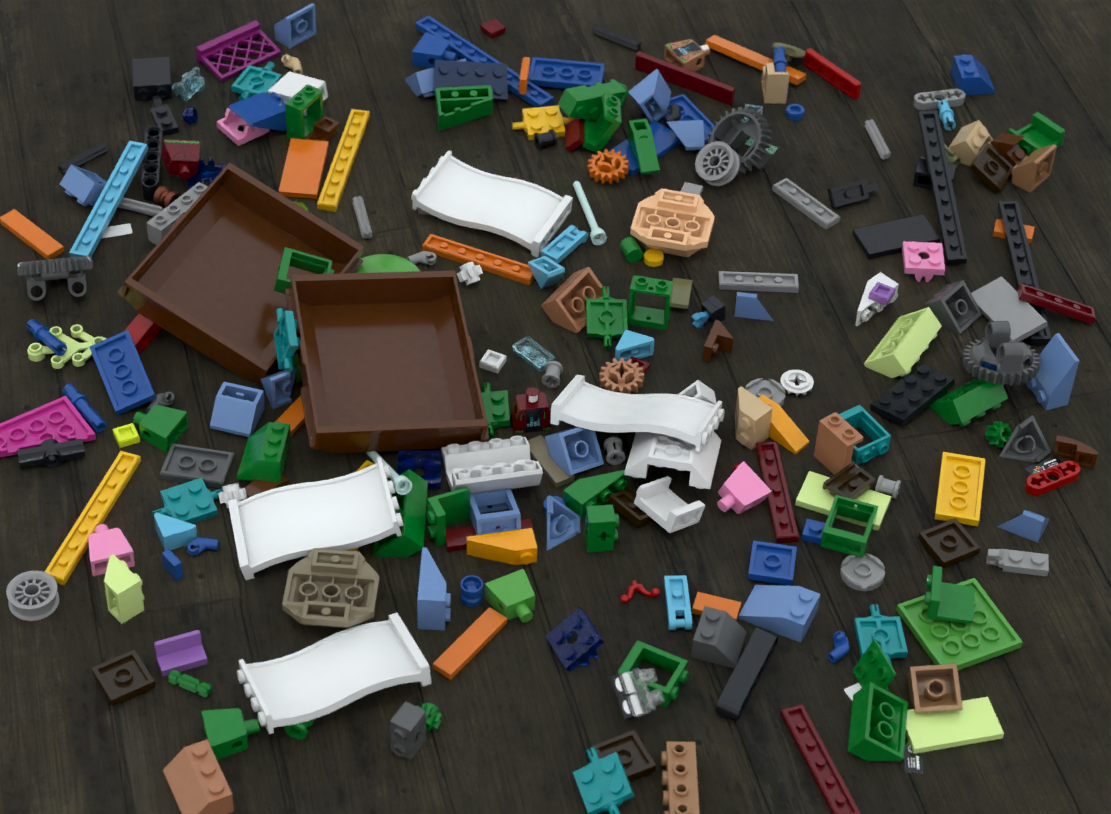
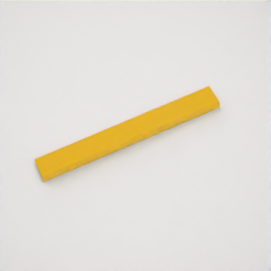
(343, 160)
(92, 516)

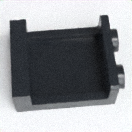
(151, 78)

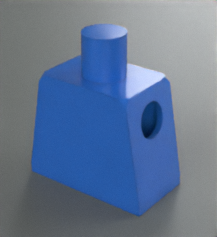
(431, 49)

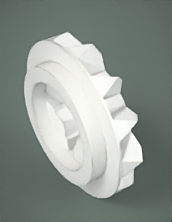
(803, 378)

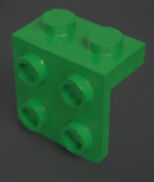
(446, 510)
(948, 600)

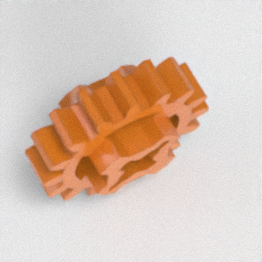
(608, 166)

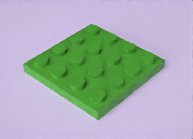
(961, 642)

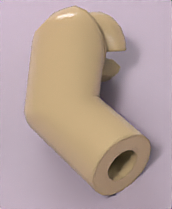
(292, 63)

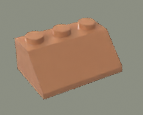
(568, 302)
(198, 781)

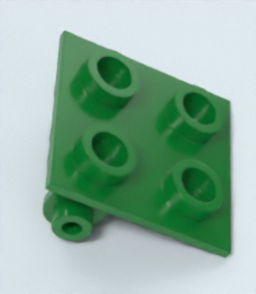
(874, 668)

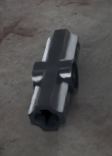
(51, 453)

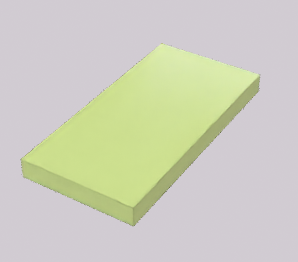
(815, 498)
(953, 728)

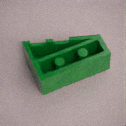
(587, 101)

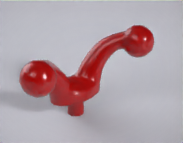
(638, 587)

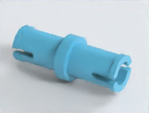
(946, 115)

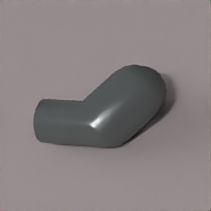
(163, 399)

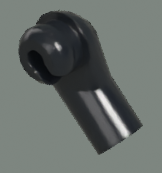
(675, 114)

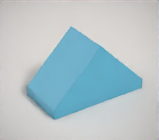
(546, 271)
(634, 345)
(174, 532)

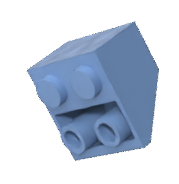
(651, 96)
(237, 409)

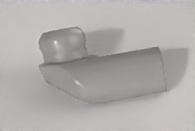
(423, 257)

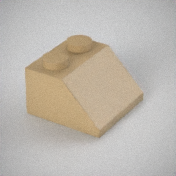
(751, 419)

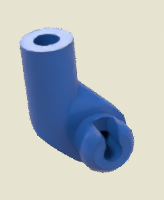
(200, 544)
(841, 646)

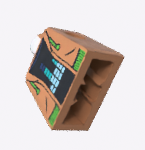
(686, 54)

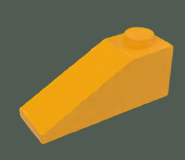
(783, 429)
(508, 547)

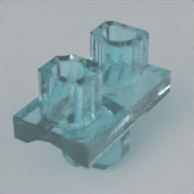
(190, 84)

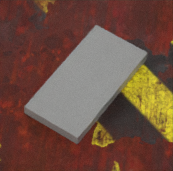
(1001, 303)

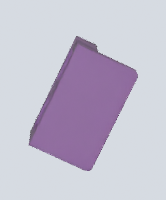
(180, 653)

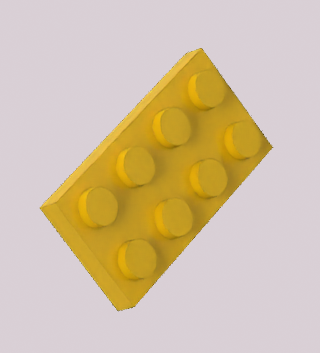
(960, 488)

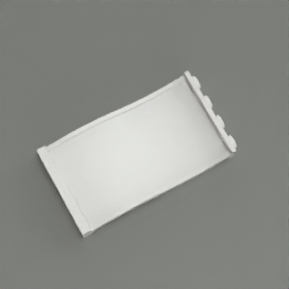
(492, 203)
(622, 412)
(313, 515)
(333, 673)

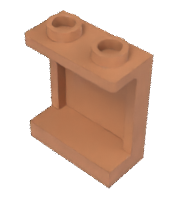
(835, 442)

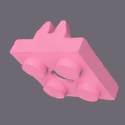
(230, 125)
(923, 267)

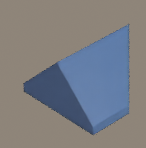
(690, 133)
(749, 307)
(279, 387)
(560, 523)
(1027, 525)

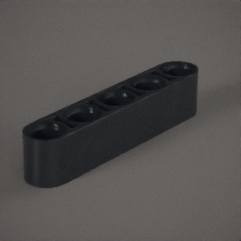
(152, 162)
(746, 674)

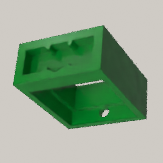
(307, 98)
(301, 261)
(638, 315)
(846, 541)
(662, 659)

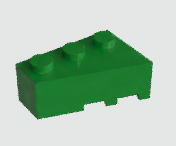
(462, 104)

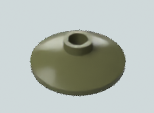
(790, 51)

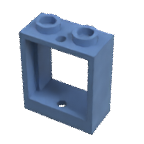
(500, 500)

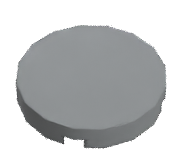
(769, 388)
(862, 573)

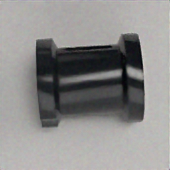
(545, 139)

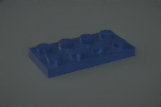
(472, 74)

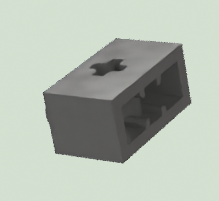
(408, 730)

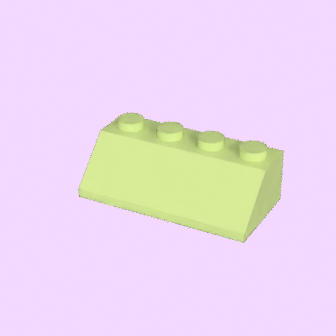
(904, 343)

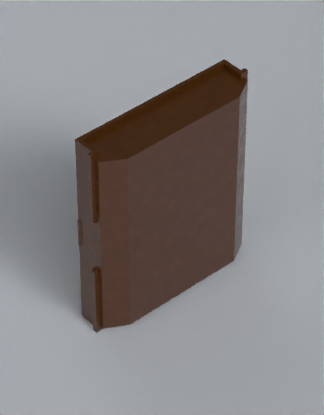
(219, 268)
(385, 362)

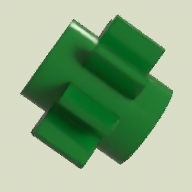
(998, 434)
(432, 716)

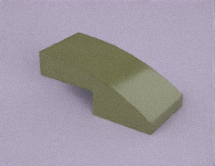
(681, 293)

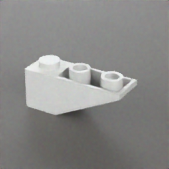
(870, 307)

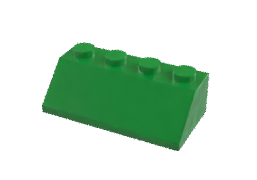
(413, 514)

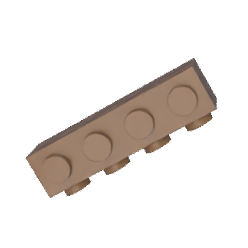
(680, 778)

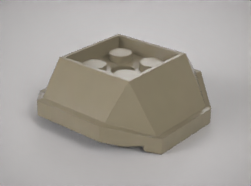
(331, 589)

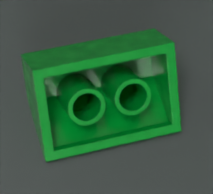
(969, 401)
(266, 453)
(877, 725)

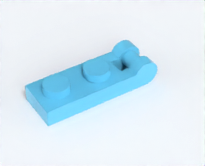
(565, 244)
(677, 602)

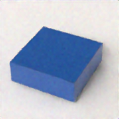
(172, 564)

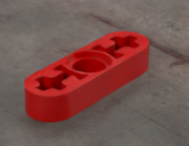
(1045, 484)

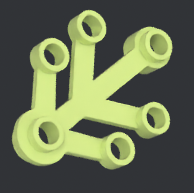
(37, 352)

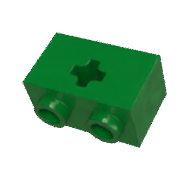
(600, 528)

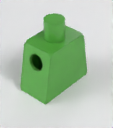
(512, 596)

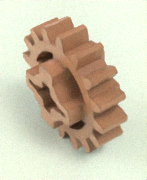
(631, 375)

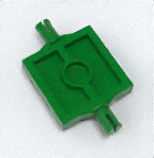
(606, 317)
(496, 408)

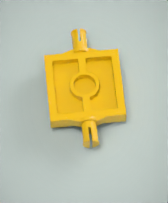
(542, 120)

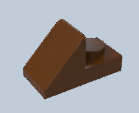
(1007, 146)
(717, 340)

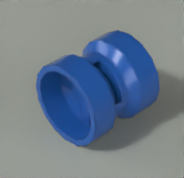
(471, 591)

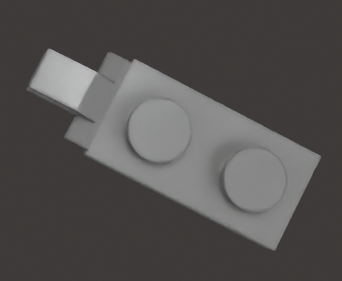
(1019, 561)

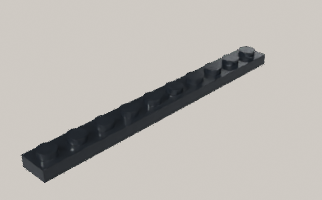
(942, 187)
(1021, 259)

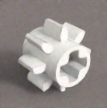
(469, 273)
(232, 492)

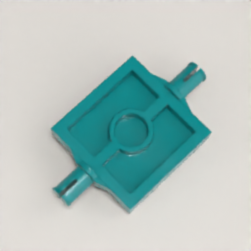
(255, 81)
(286, 339)
(189, 501)
(885, 630)
(603, 783)

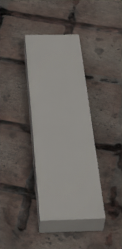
(806, 203)
(758, 281)

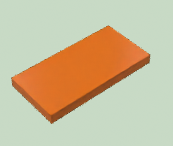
(303, 168)

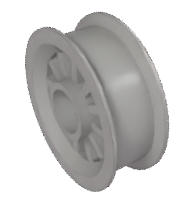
(708, 158)
(32, 595)

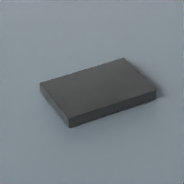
(191, 463)

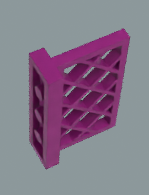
(230, 42)

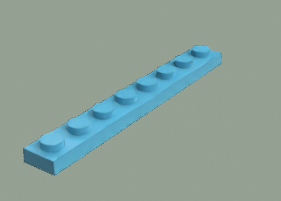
(109, 200)

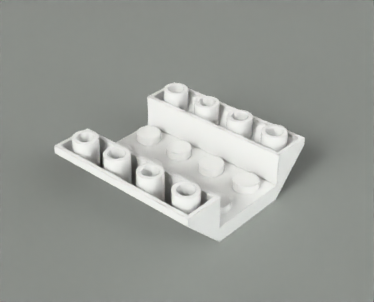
(673, 453)
(491, 465)

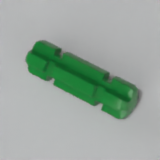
(190, 683)

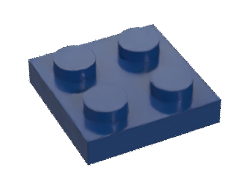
(772, 563)

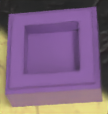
(882, 293)

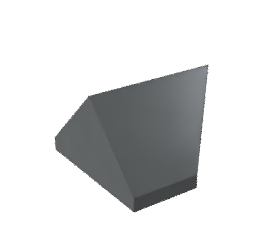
(1026, 442)

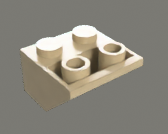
(970, 142)

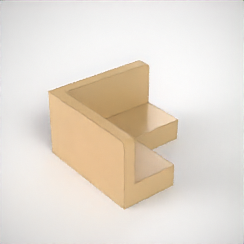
(774, 85)

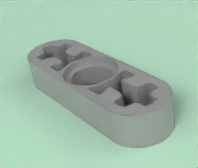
(928, 100)

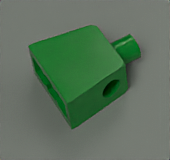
(161, 426)
(227, 731)

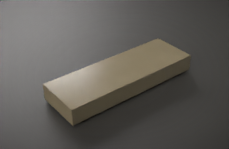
(540, 453)

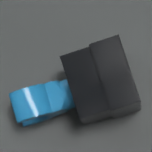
(712, 310)

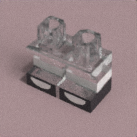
(634, 693)

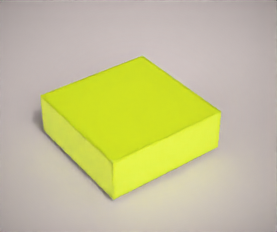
(126, 435)

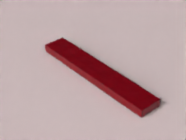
(685, 78)
(779, 499)
(818, 761)

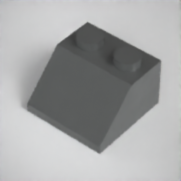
(954, 307)
(718, 638)

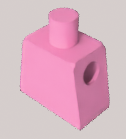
(742, 490)
(106, 543)

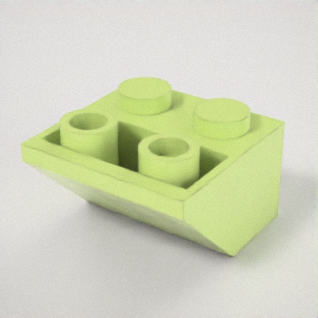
(122, 590)

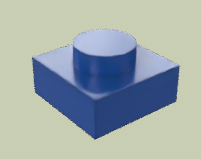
(813, 531)

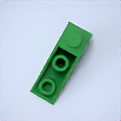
(643, 146)
(593, 491)

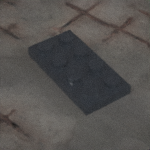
(912, 394)

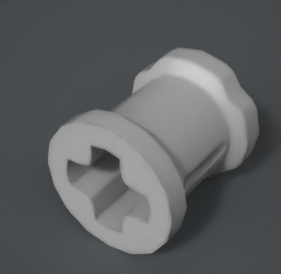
(553, 371)
(611, 450)
(888, 486)

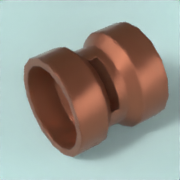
(164, 196)

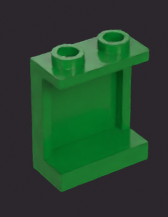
(599, 132)
(1039, 134)

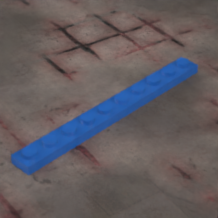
(464, 49)

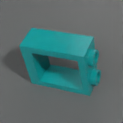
(881, 438)

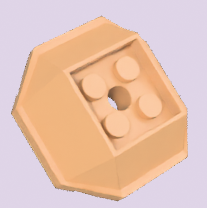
(673, 223)

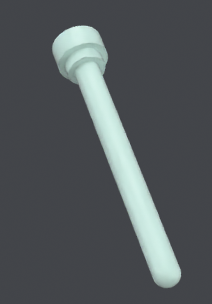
(597, 234)
(400, 483)

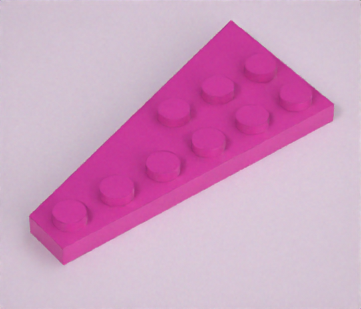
(50, 421)

